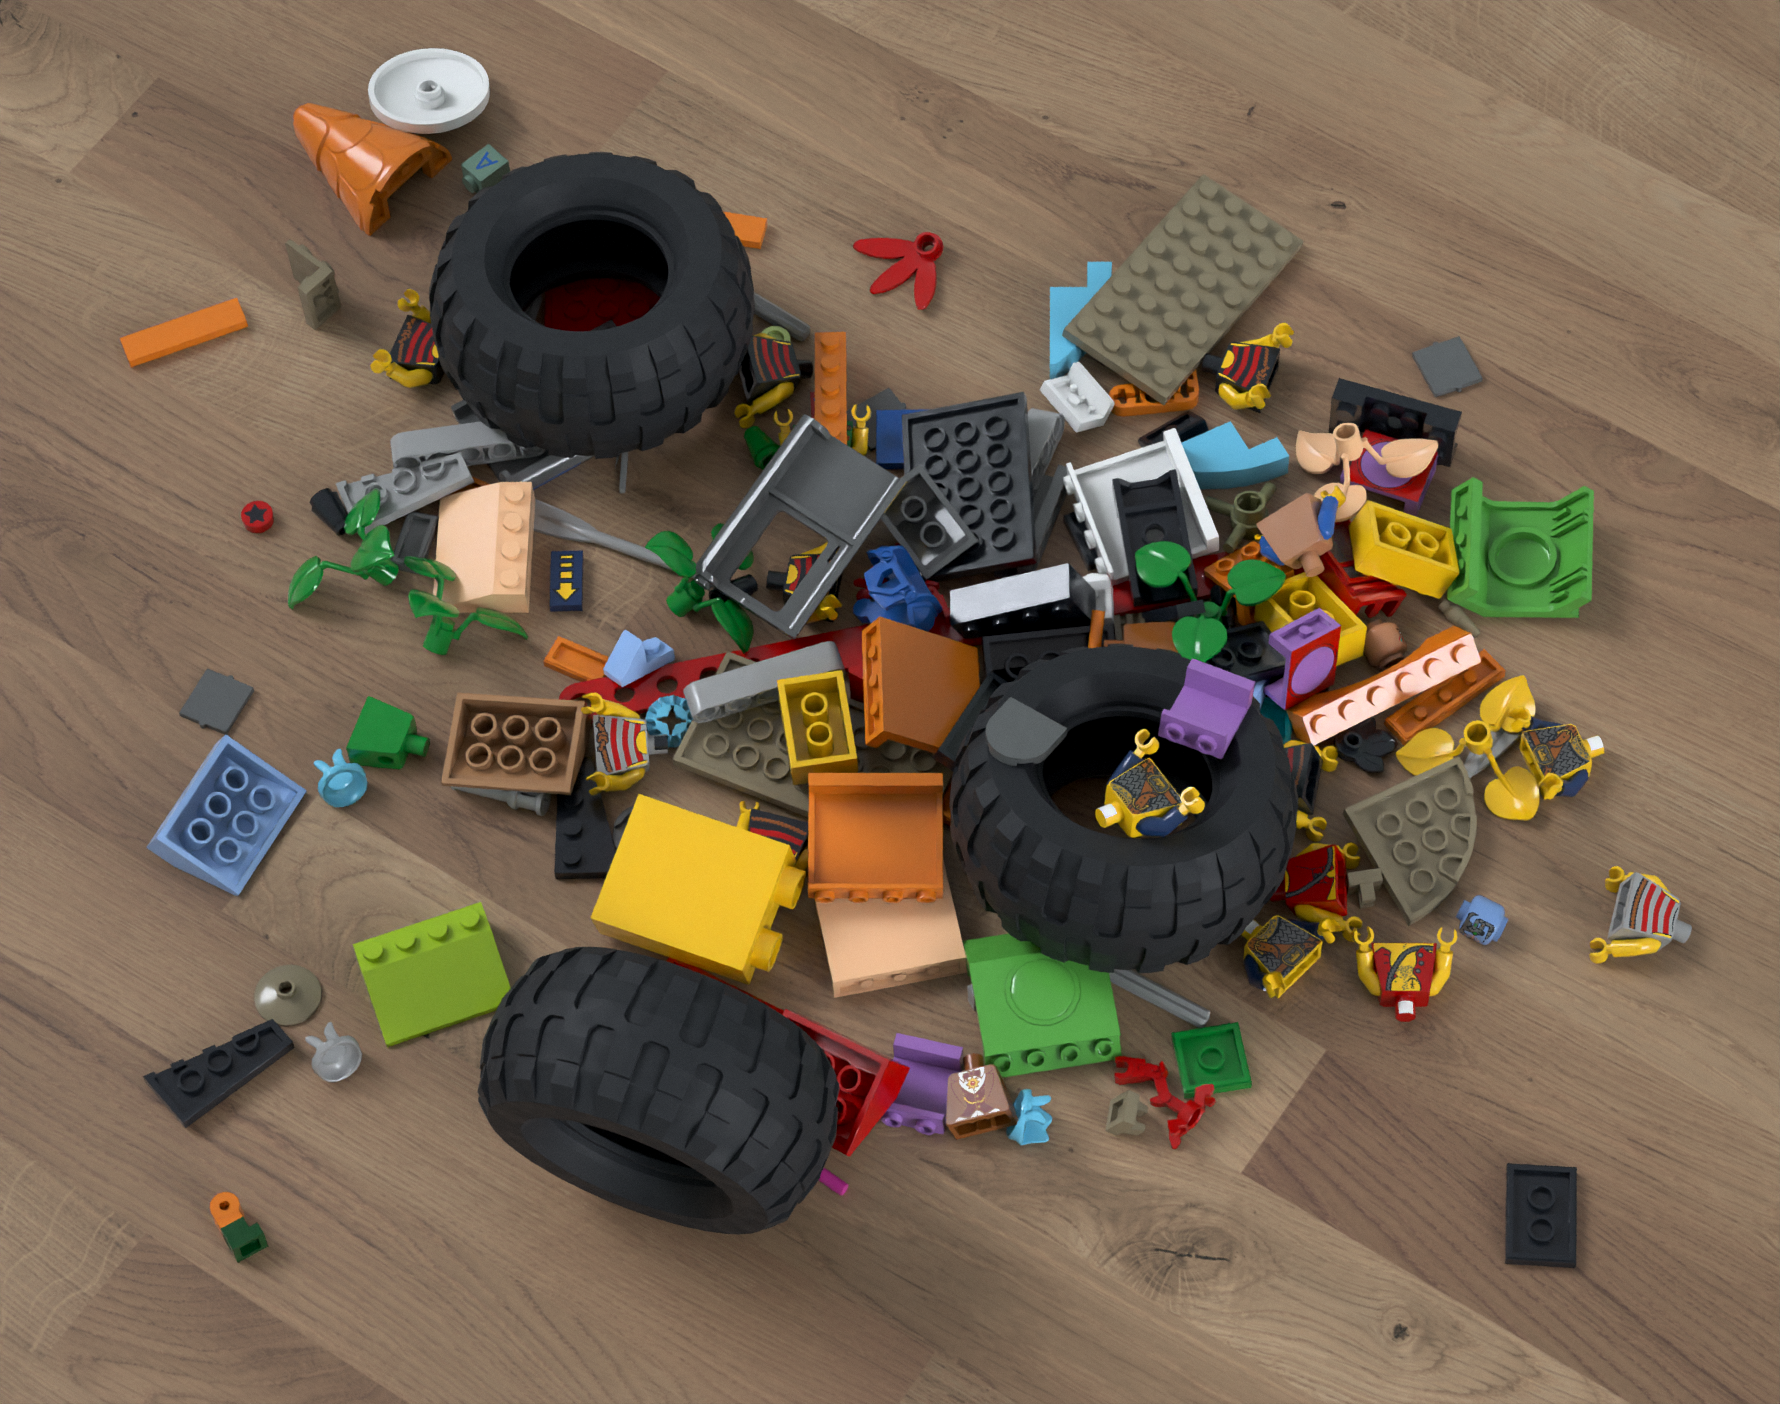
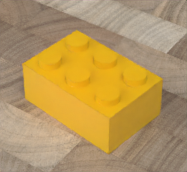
(1403, 549)
(1305, 594)
(817, 725)

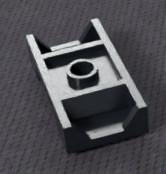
(1395, 416)
(1147, 507)

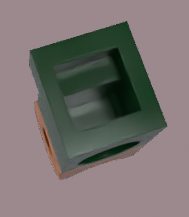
(230, 1221)

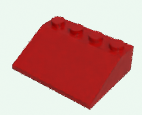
(865, 1079)

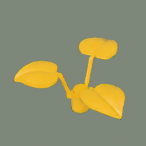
(1514, 793)

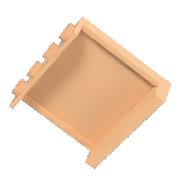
(890, 943)

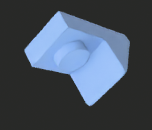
(635, 658)

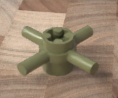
(1247, 511)

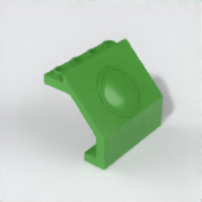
(1522, 554)
(1038, 1009)

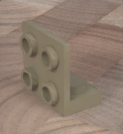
(317, 286)

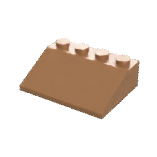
(516, 743)

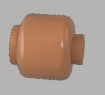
(1384, 644)

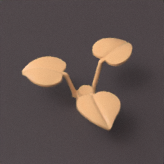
(1321, 450)

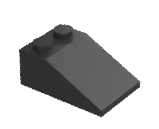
(927, 523)

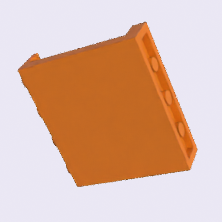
(914, 684)
(875, 836)

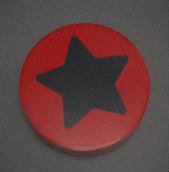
(257, 517)

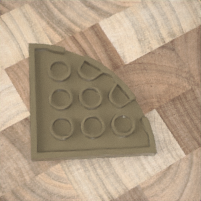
(1419, 836)

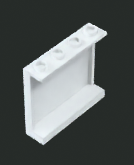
(1097, 507)

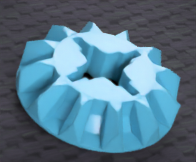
(661, 709)

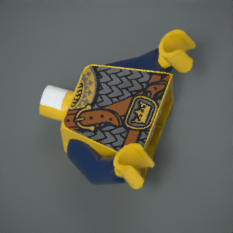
(1555, 753)
(1143, 798)
(1283, 951)

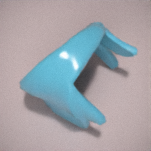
(341, 783)
(1031, 1119)

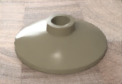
(290, 1007)

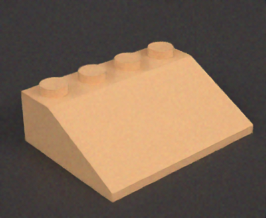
(488, 546)

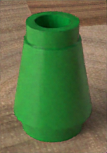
(760, 446)

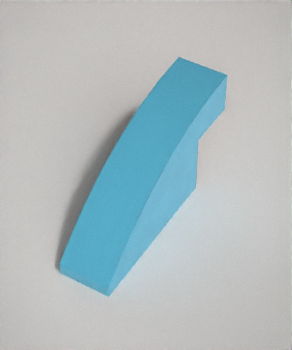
(1064, 306)
(1225, 462)

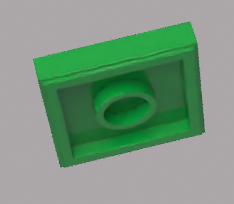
(1211, 1057)

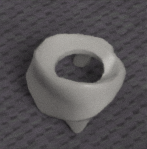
(335, 1057)

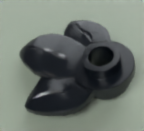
(1367, 745)

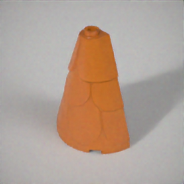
(364, 159)

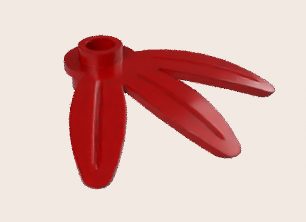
(913, 260)

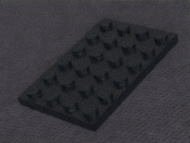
(984, 470)

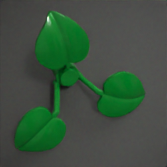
(369, 561)
(689, 595)
(441, 628)
(1205, 635)

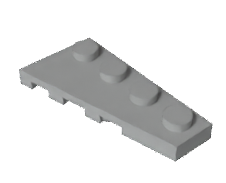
(408, 488)

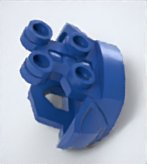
(903, 596)

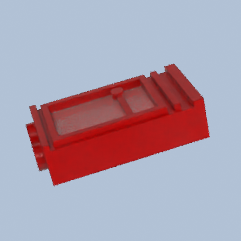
(1352, 586)

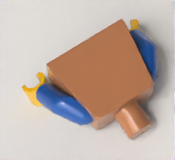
(1301, 531)

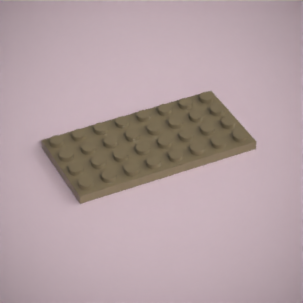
(1182, 289)
(752, 754)

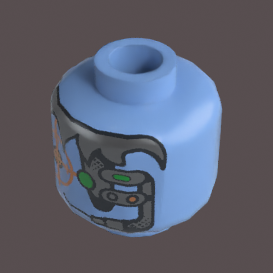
(1482, 919)

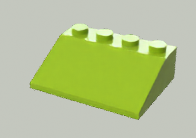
(433, 973)

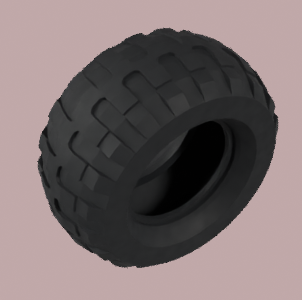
(573, 224)
(1107, 895)
(659, 1090)

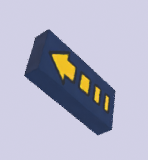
(566, 581)

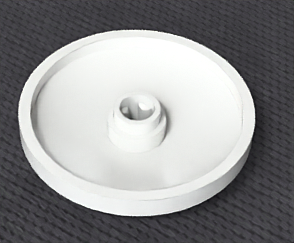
(429, 91)

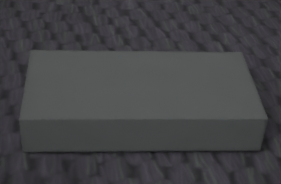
(415, 538)

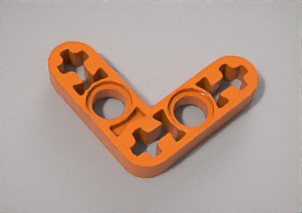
(1144, 407)

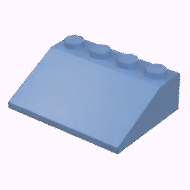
(227, 817)

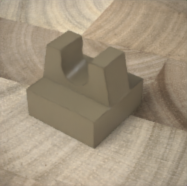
(1364, 884)
(1123, 1114)

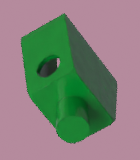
(385, 737)

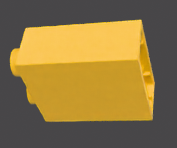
(697, 890)

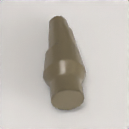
(1458, 617)

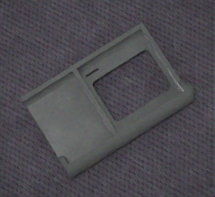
(822, 488)

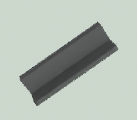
(1047, 507)

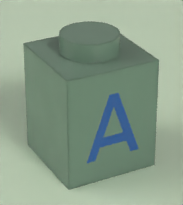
(484, 169)

